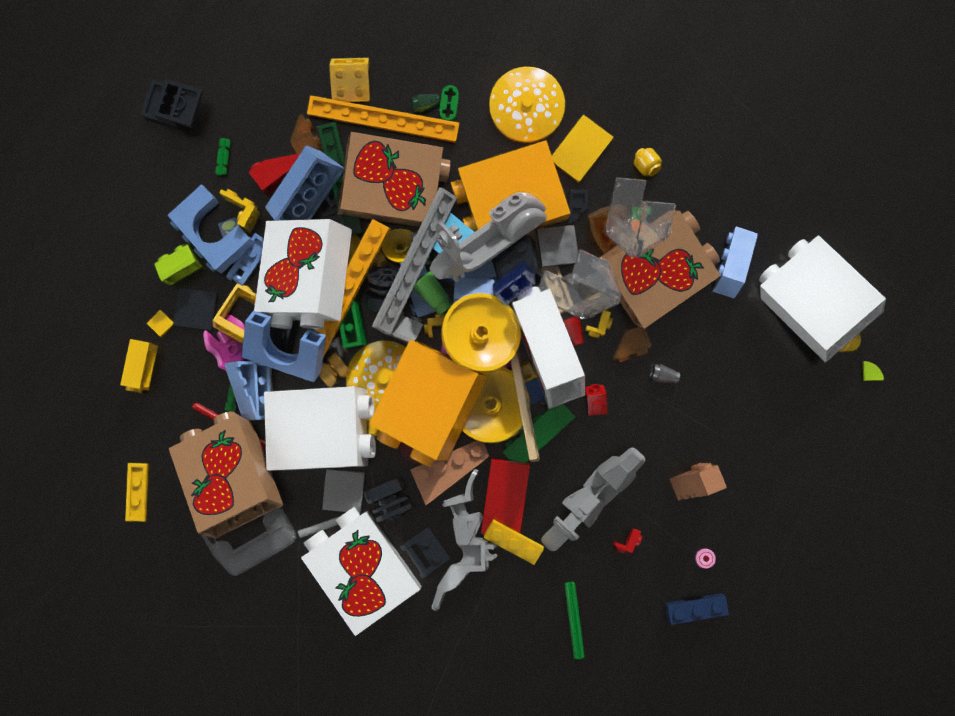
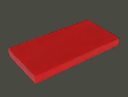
(506, 494)

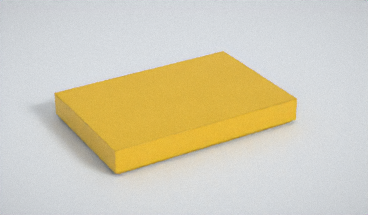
(581, 148)

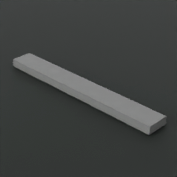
(413, 262)

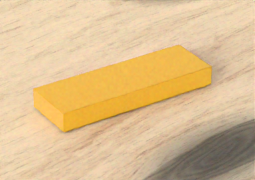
(137, 492)

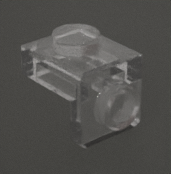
(336, 343)

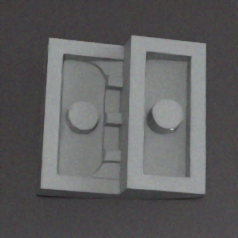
(343, 490)

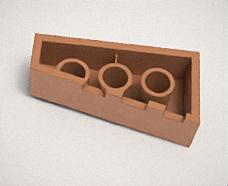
(444, 473)
(698, 482)

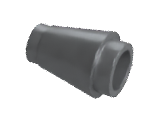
(661, 373)

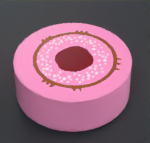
(705, 558)

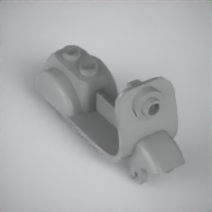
(509, 223)

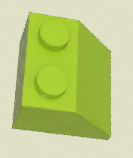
(177, 265)

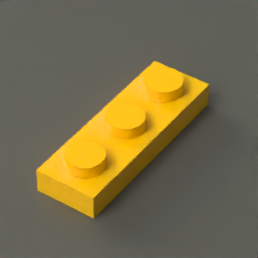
(513, 542)

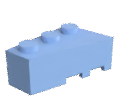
(735, 262)
(249, 383)

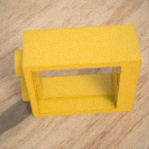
(225, 326)
(139, 366)

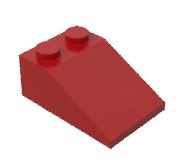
(271, 172)

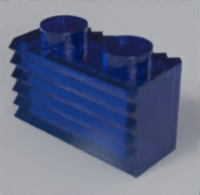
(514, 283)

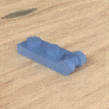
(247, 262)

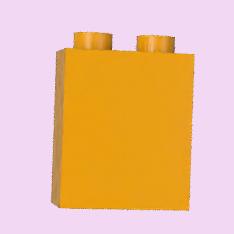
(496, 178)
(426, 403)

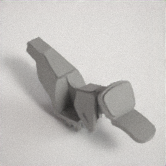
(589, 501)
(475, 549)

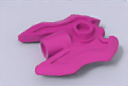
(227, 349)

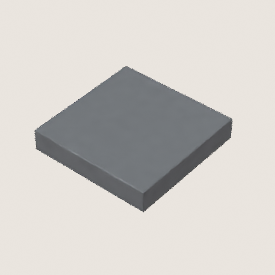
(557, 246)

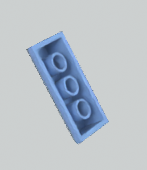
(304, 186)

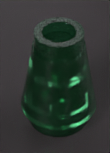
(424, 102)

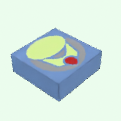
(227, 226)

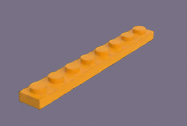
(383, 119)
(356, 273)

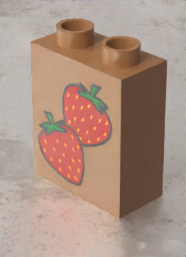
(390, 179)
(664, 274)
(224, 475)

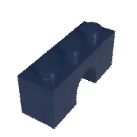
(698, 609)

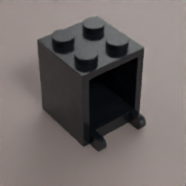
(520, 251)

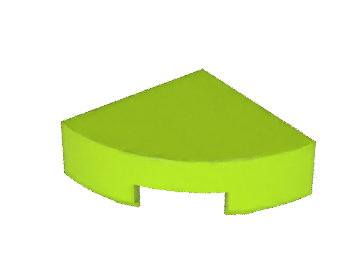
(871, 372)

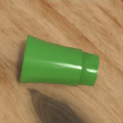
(433, 293)

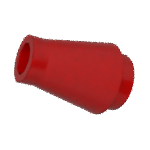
(574, 330)

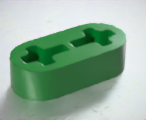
(444, 103)

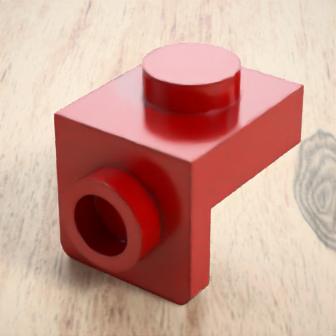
(596, 400)
(633, 540)

